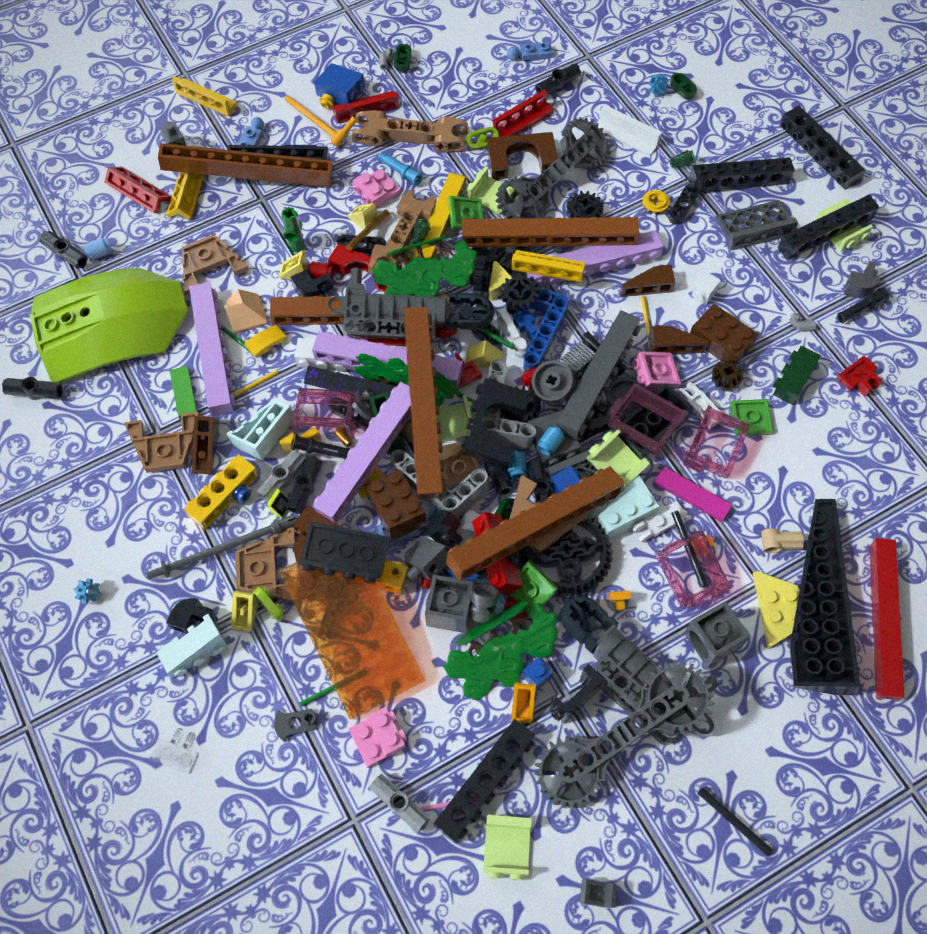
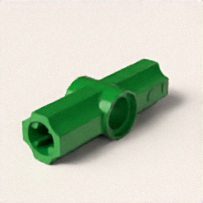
(292, 229)

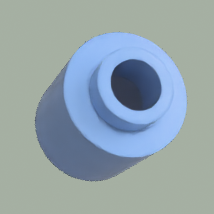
(98, 248)

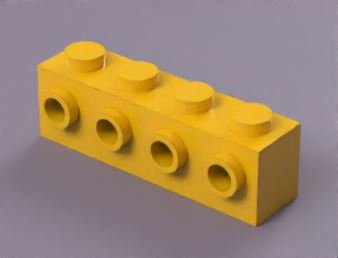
(394, 577)

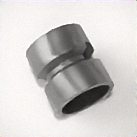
(483, 603)

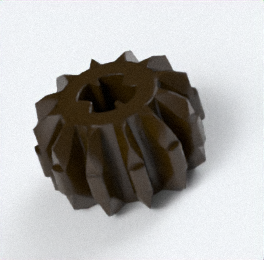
(727, 375)

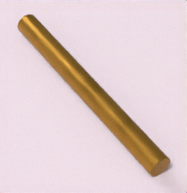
(354, 242)

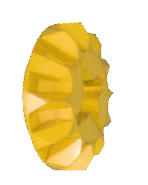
(662, 200)

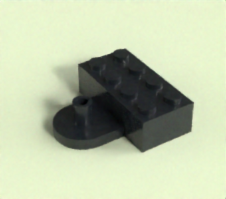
(642, 418)

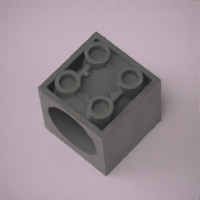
(448, 604)
(716, 634)

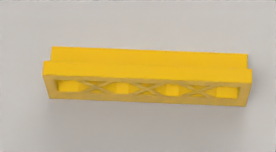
(204, 96)
(185, 195)
(548, 266)

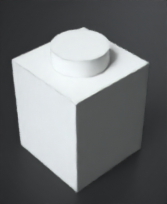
(705, 288)

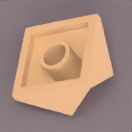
(245, 311)
(456, 465)

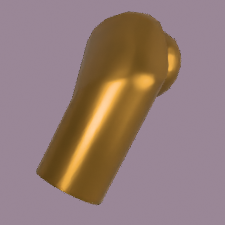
(341, 436)

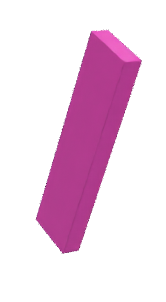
(692, 494)

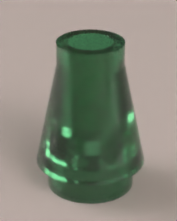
(683, 159)
(420, 231)

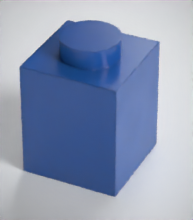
(564, 478)
(537, 673)

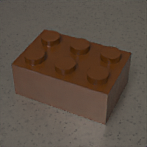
(726, 335)
(396, 505)

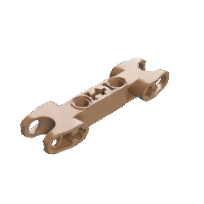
(411, 131)
(410, 211)

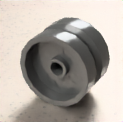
(550, 373)

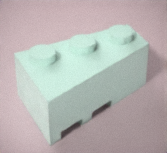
(263, 430)
(628, 508)
(192, 648)

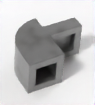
(862, 284)

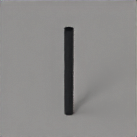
(689, 549)
(738, 824)

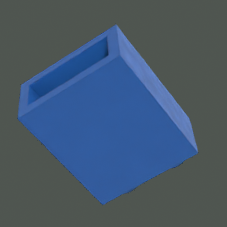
(340, 84)

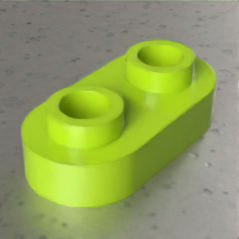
(481, 137)
(274, 610)

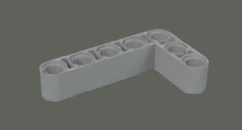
(506, 430)
(449, 498)

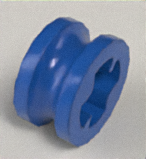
(242, 494)

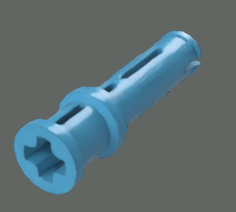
(405, 171)

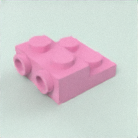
(376, 187)
(655, 370)
(378, 737)

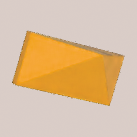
(523, 702)

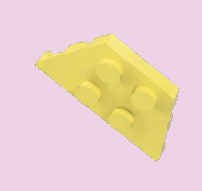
(777, 606)

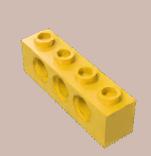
(220, 501)

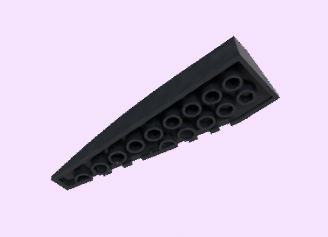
(822, 627)

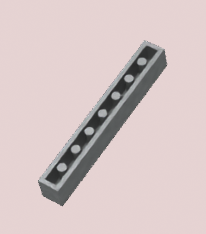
(597, 376)

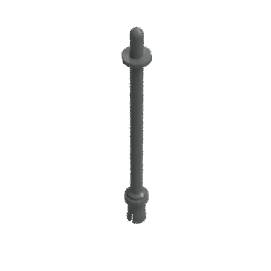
(276, 527)

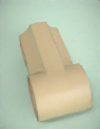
(775, 541)

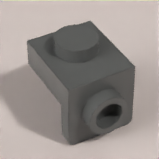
(598, 893)

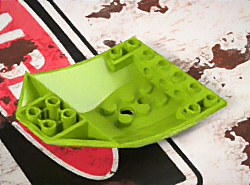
(128, 318)

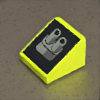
(277, 504)

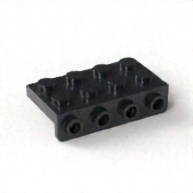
(344, 552)

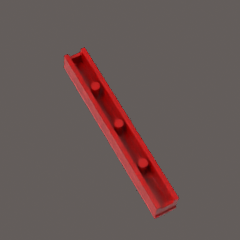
(886, 620)

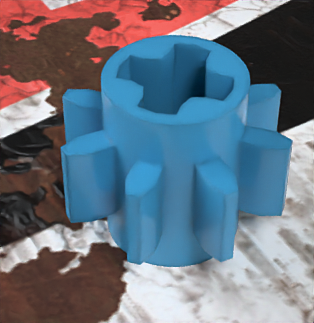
(658, 84)
(81, 588)

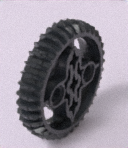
(575, 550)

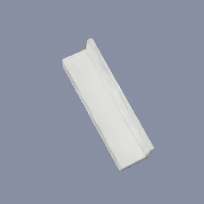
(629, 130)

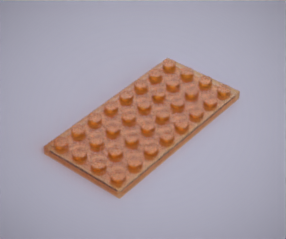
(353, 637)

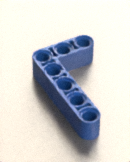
(555, 308)

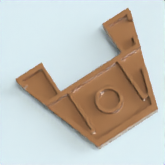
(207, 255)
(163, 450)
(524, 491)
(258, 565)

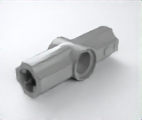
(289, 466)
(409, 812)

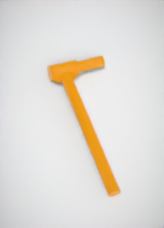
(337, 136)

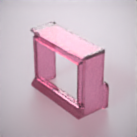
(325, 397)
(653, 403)
(699, 463)
(710, 562)

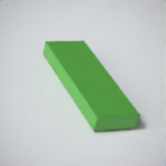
(183, 390)

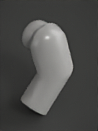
(385, 57)
(801, 325)

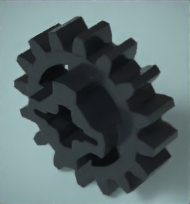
(584, 206)
(481, 275)
(529, 293)
(532, 405)

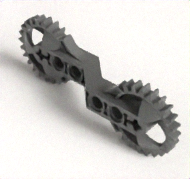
(574, 154)
(624, 734)

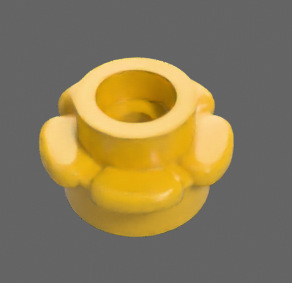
(326, 101)

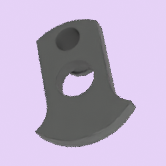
(363, 405)
(282, 723)

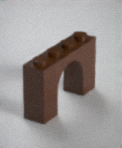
(500, 148)

